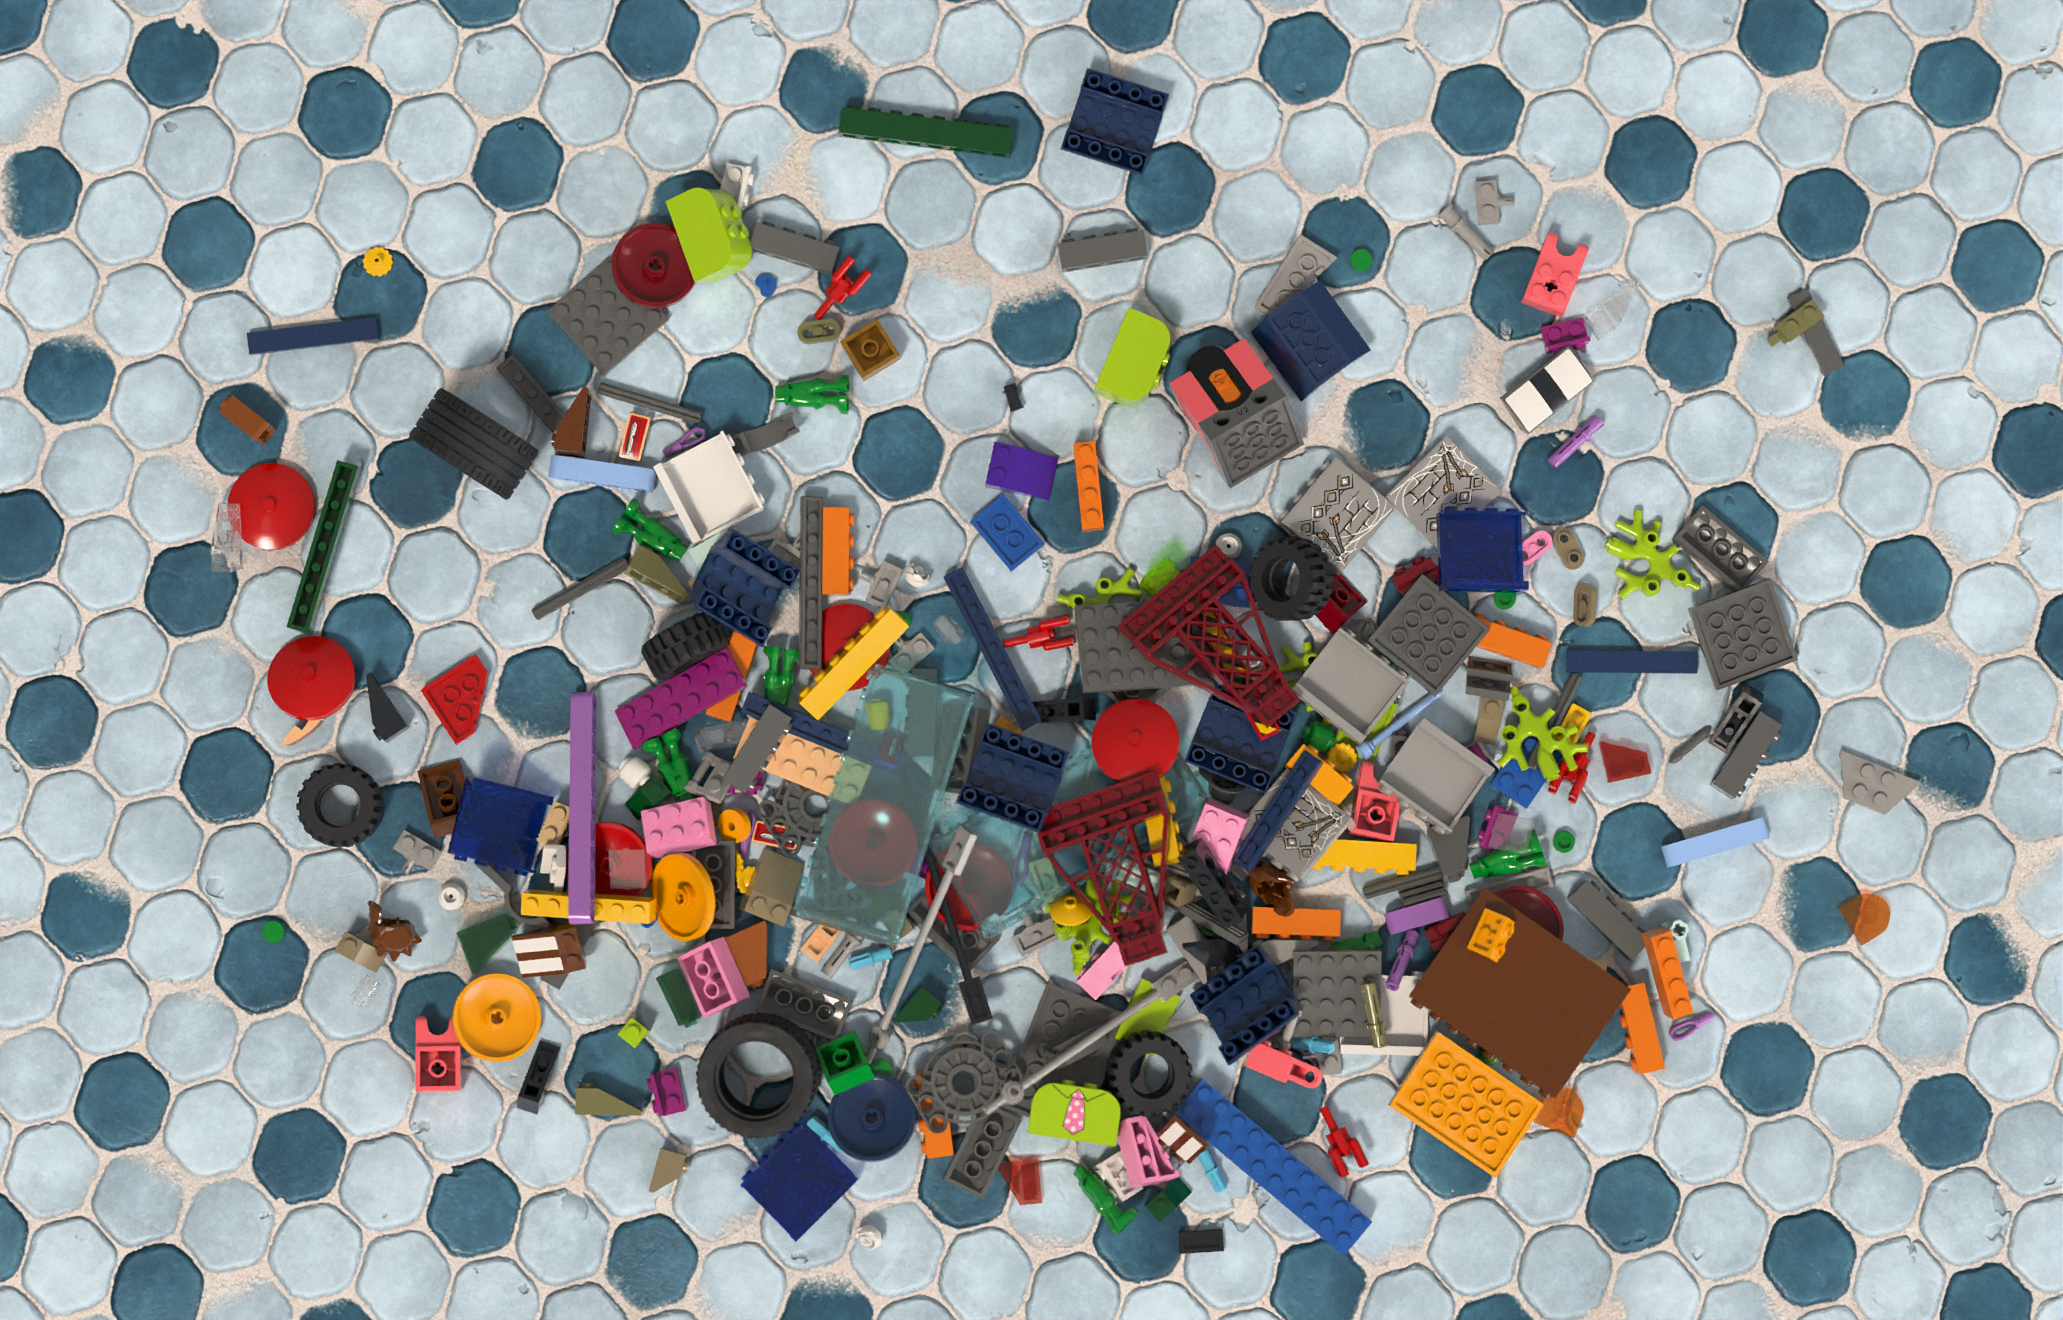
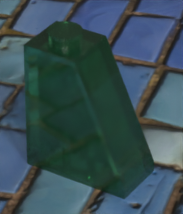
(485, 940)
(678, 998)

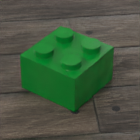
(844, 1063)

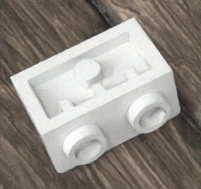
(736, 182)
(554, 863)
(1114, 1175)

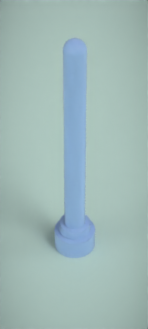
(1367, 748)

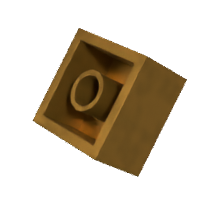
(870, 350)

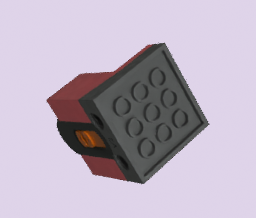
(1236, 410)

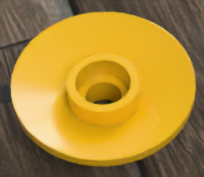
(1069, 910)

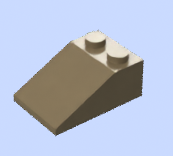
(772, 887)

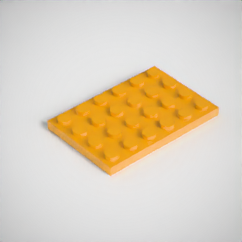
(1465, 1104)

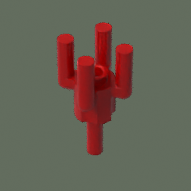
(841, 287)
(1043, 635)
(1577, 776)
(1342, 1145)

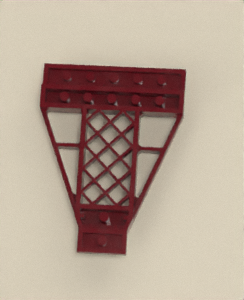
(1185, 600)
(1107, 813)

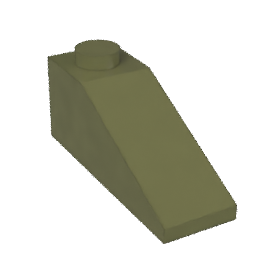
(653, 572)
(600, 1102)

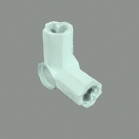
(1679, 933)

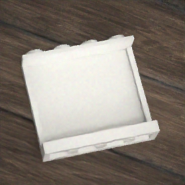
(710, 488)
(1404, 1023)

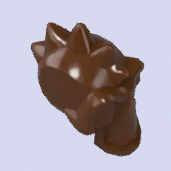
(1273, 887)
(391, 935)

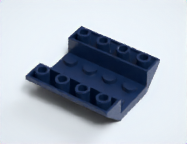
(1115, 121)
(1310, 340)
(741, 585)
(1232, 749)
(1013, 778)
(1246, 1003)

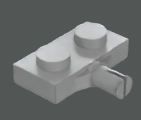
(1489, 202)
(787, 552)
(882, 583)
(910, 652)
(416, 852)
(1034, 935)
(1327, 1063)

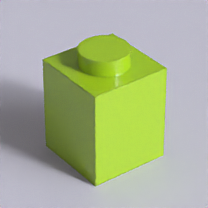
(634, 1032)

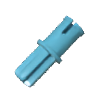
(870, 958)
(1313, 1044)
(822, 1130)
(1212, 1171)

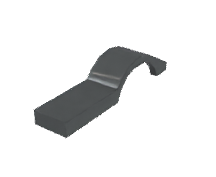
(765, 436)
(507, 889)

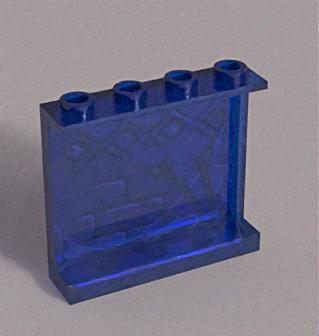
(1480, 550)
(498, 825)
(799, 1180)

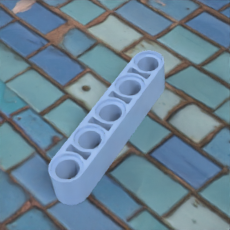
(602, 473)
(1715, 842)

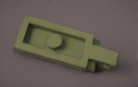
(1796, 323)

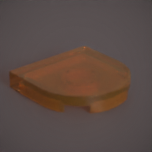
(1866, 916)
(1561, 1113)

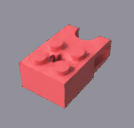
(1554, 270)
(1369, 800)
(435, 1050)
(1281, 1065)

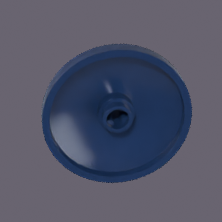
(872, 1119)

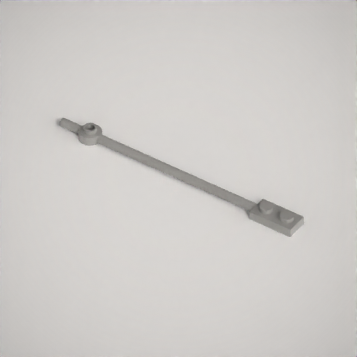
(954, 863)
(1163, 989)

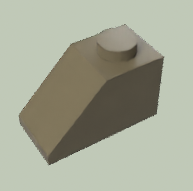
(1488, 720)
(359, 951)
(668, 1168)

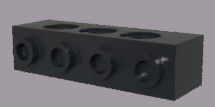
(1213, 883)

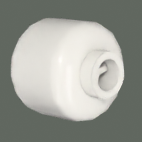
(635, 772)

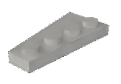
(1297, 271)

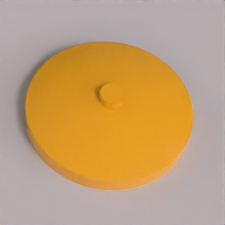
(683, 896)
(496, 1017)

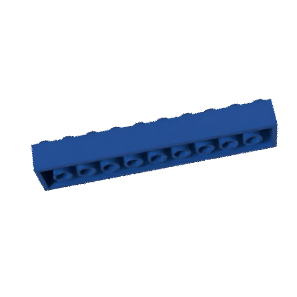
(1273, 1167)

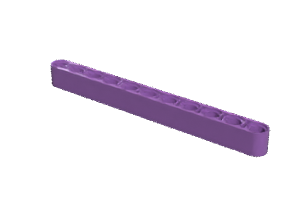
(582, 808)

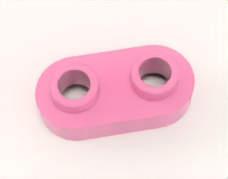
(1532, 549)

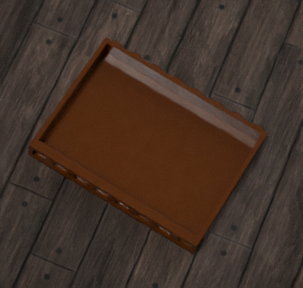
(1530, 1008)

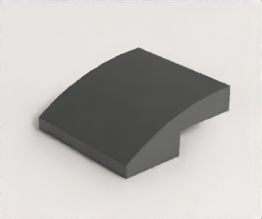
(1488, 678)

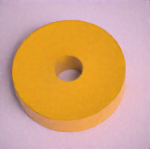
(734, 817)

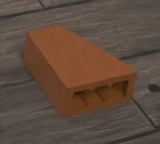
(246, 420)
(751, 953)

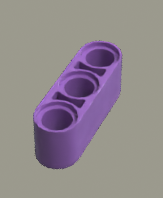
(1417, 915)

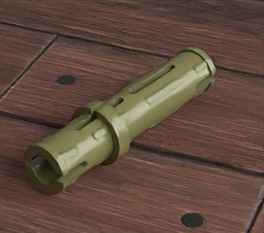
(1374, 1016)

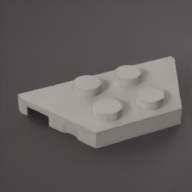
(1873, 784)

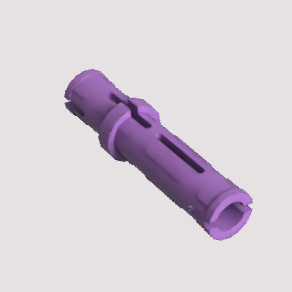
(1570, 446)
(1405, 953)

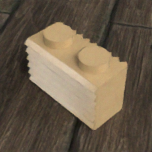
(555, 825)

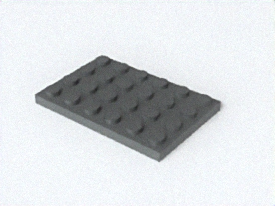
(1114, 664)
(1057, 1019)

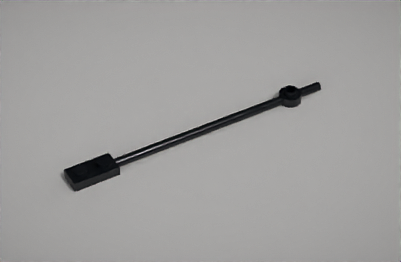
(970, 988)

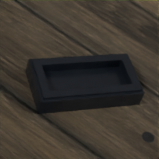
(1201, 1241)

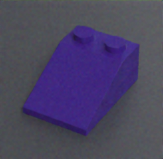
(1021, 471)

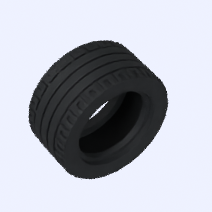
(473, 443)
(732, 1113)

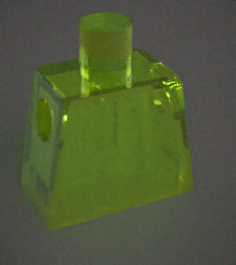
(1159, 576)

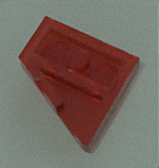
(1623, 762)
(1023, 1180)

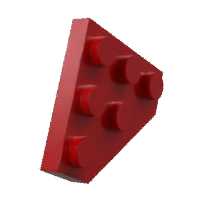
(458, 698)

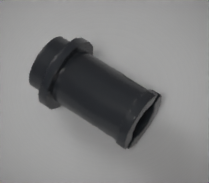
(1013, 397)

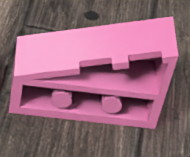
(1103, 972)
(1142, 1153)

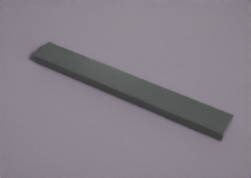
(810, 583)

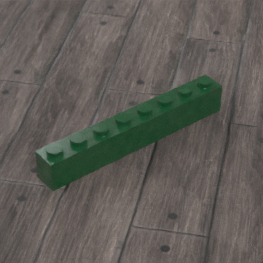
(925, 132)
(324, 547)

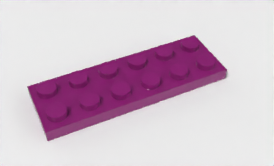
(681, 698)

